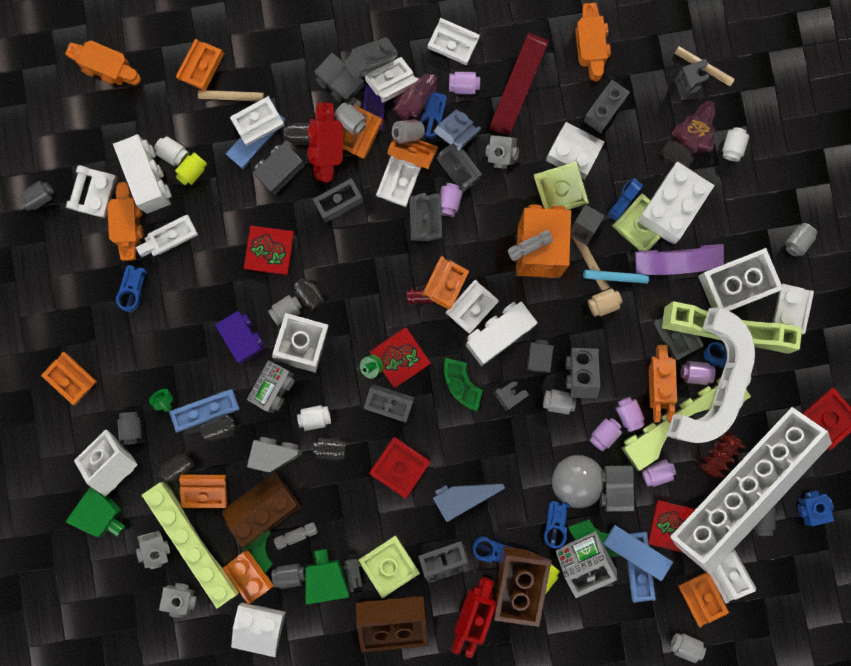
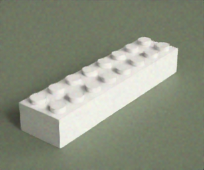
(751, 490)

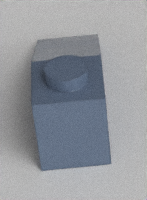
(459, 499)

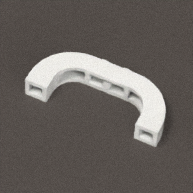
(732, 384)

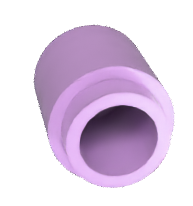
(464, 83)
(450, 199)
(697, 373)
(630, 414)
(606, 434)
(658, 473)

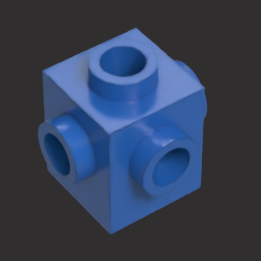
(815, 508)

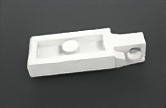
(168, 237)

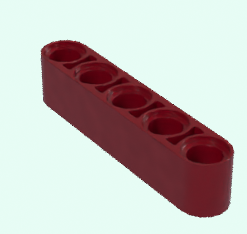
(518, 84)

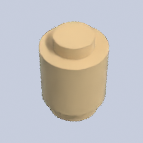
(605, 302)

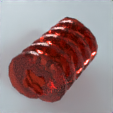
(721, 456)

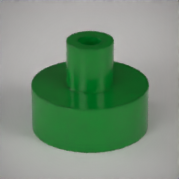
(371, 366)
(161, 400)

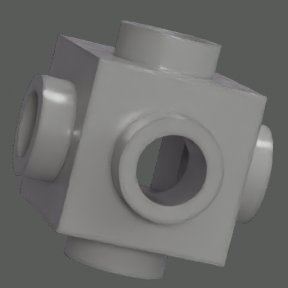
(500, 144)
(152, 550)
(170, 601)

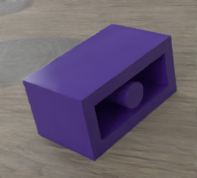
(239, 336)

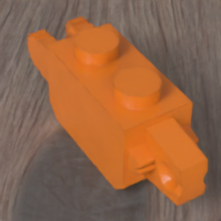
(592, 41)
(103, 62)
(125, 222)
(662, 384)

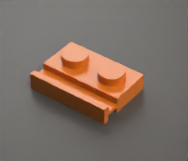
(200, 65)
(361, 143)
(415, 152)
(445, 283)
(69, 378)
(203, 491)
(247, 576)
(703, 599)

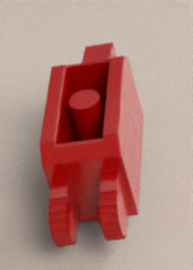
(325, 142)
(475, 617)

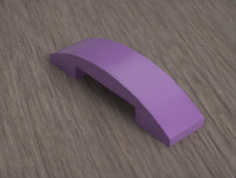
(679, 261)

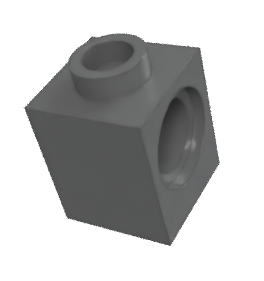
(586, 224)
(540, 356)

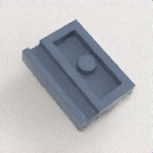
(457, 129)

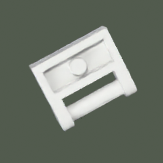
(98, 194)

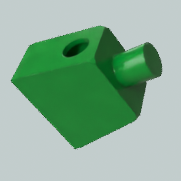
(96, 515)
(325, 580)

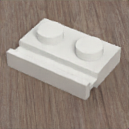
(453, 41)
(391, 79)
(257, 121)
(398, 181)
(472, 306)
(793, 306)
(732, 578)

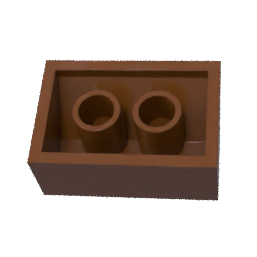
(260, 510)
(521, 586)
(391, 624)

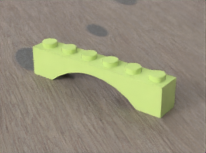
(767, 336)
(647, 447)
(198, 558)

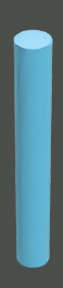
(615, 276)

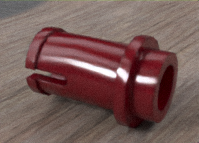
(416, 296)

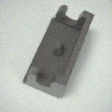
(689, 78)
(459, 167)
(425, 217)
(507, 397)
(389, 403)

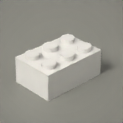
(142, 173)
(675, 203)
(741, 281)
(500, 332)

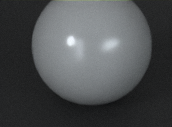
(578, 481)

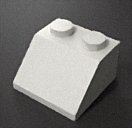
(575, 146)
(300, 342)
(105, 463)
(257, 629)

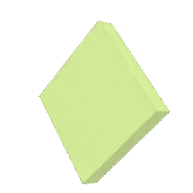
(561, 187)
(632, 230)
(388, 566)

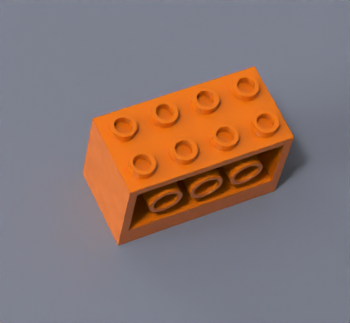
(549, 259)

